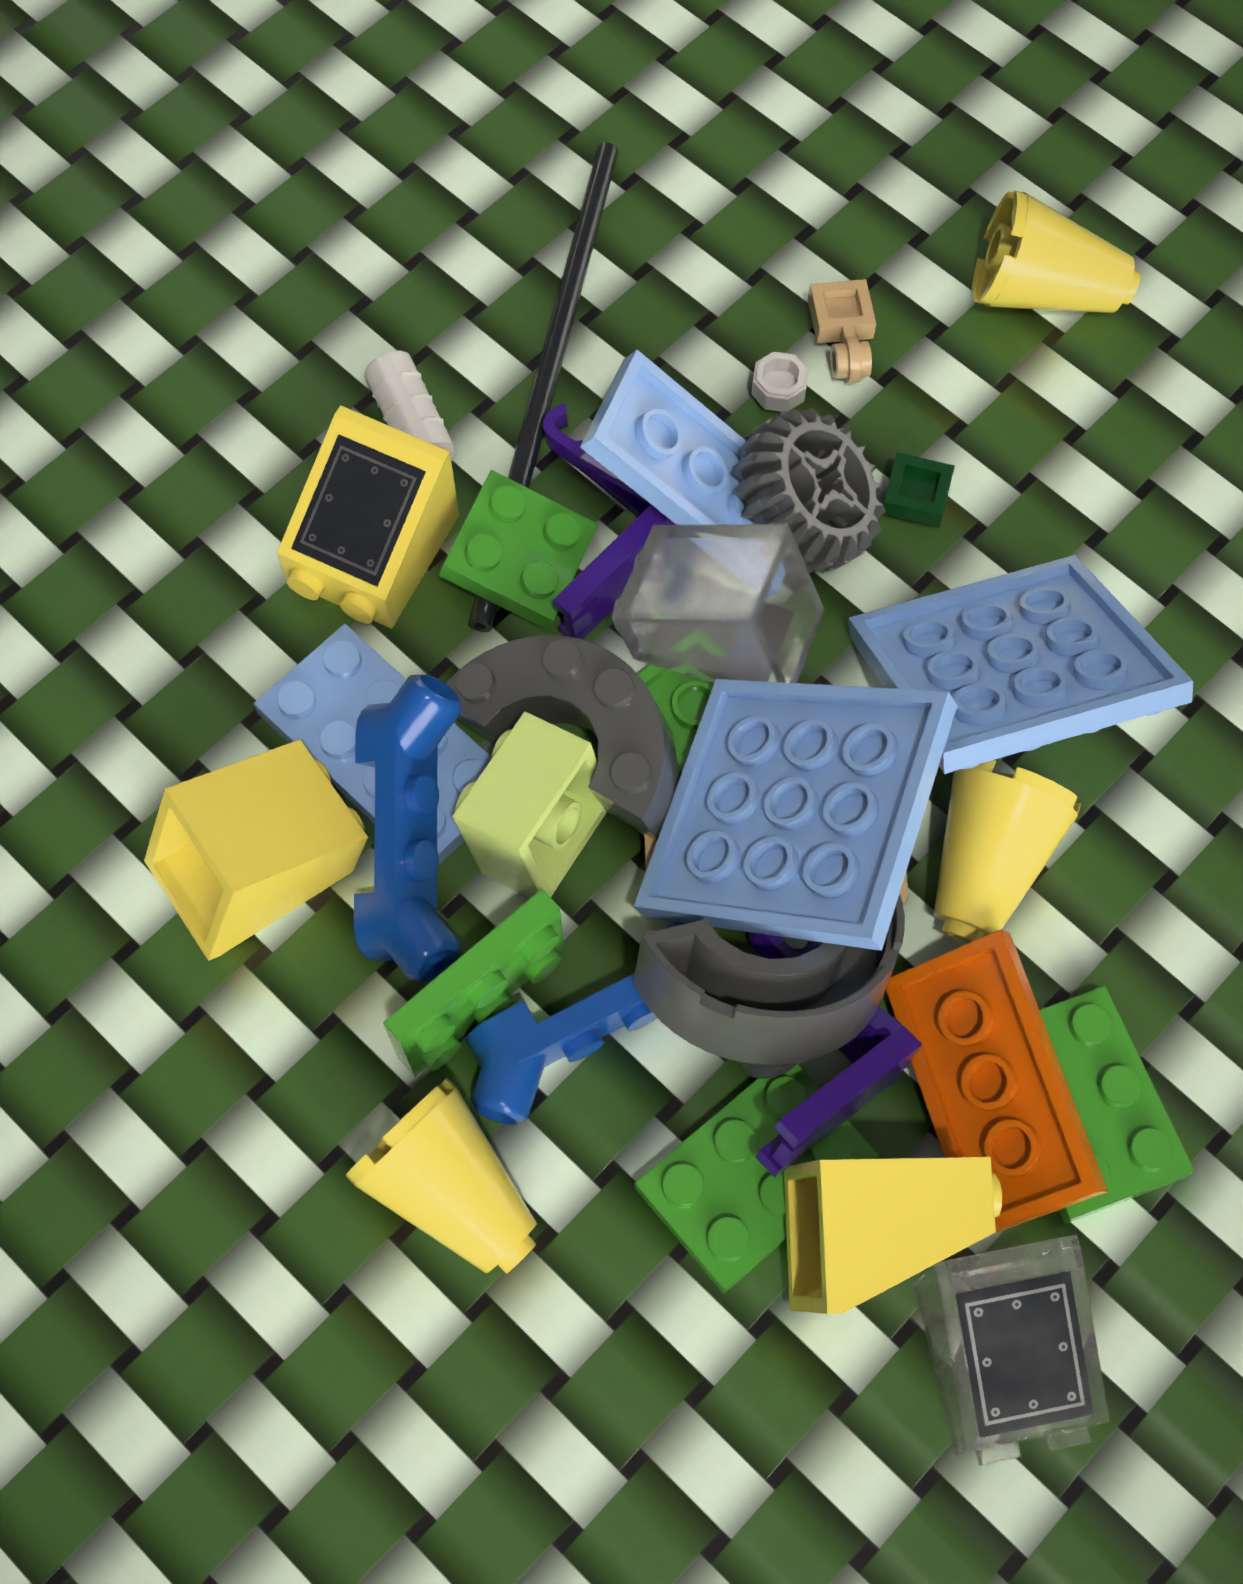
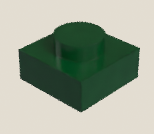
(918, 489)

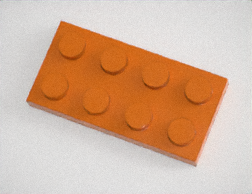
(996, 1077)

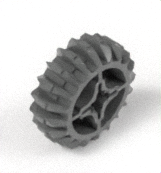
(816, 482)

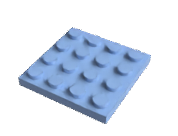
(1023, 659)
(798, 810)

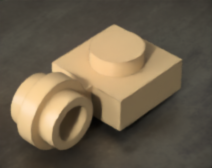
(844, 315)

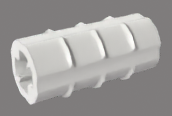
(406, 400)

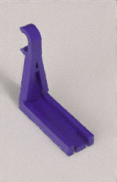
(602, 582)
(877, 1058)

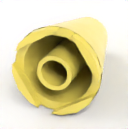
(1049, 262)
(996, 845)
(449, 1182)

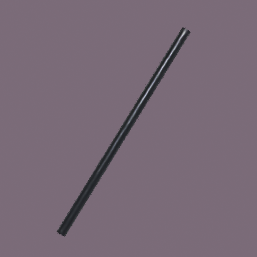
(556, 341)

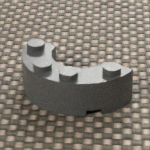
(584, 686)
(758, 1005)

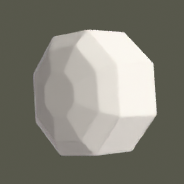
(779, 381)

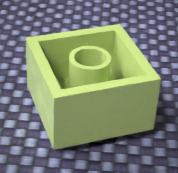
(531, 807)

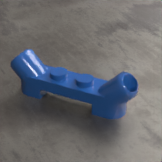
(401, 914)
(517, 1049)

